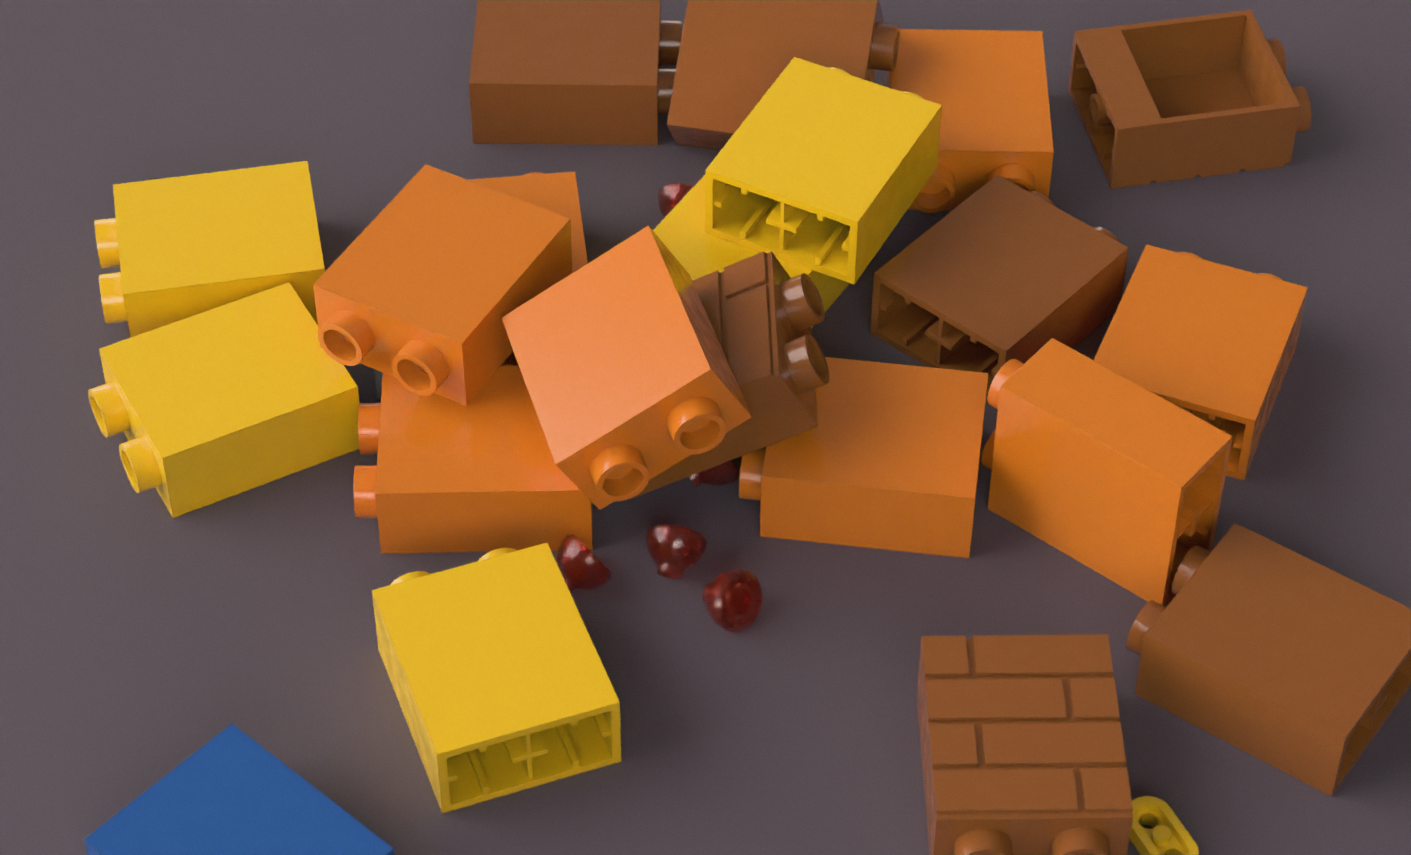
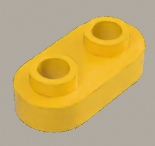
(1167, 834)

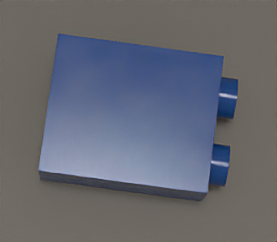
(233, 802)

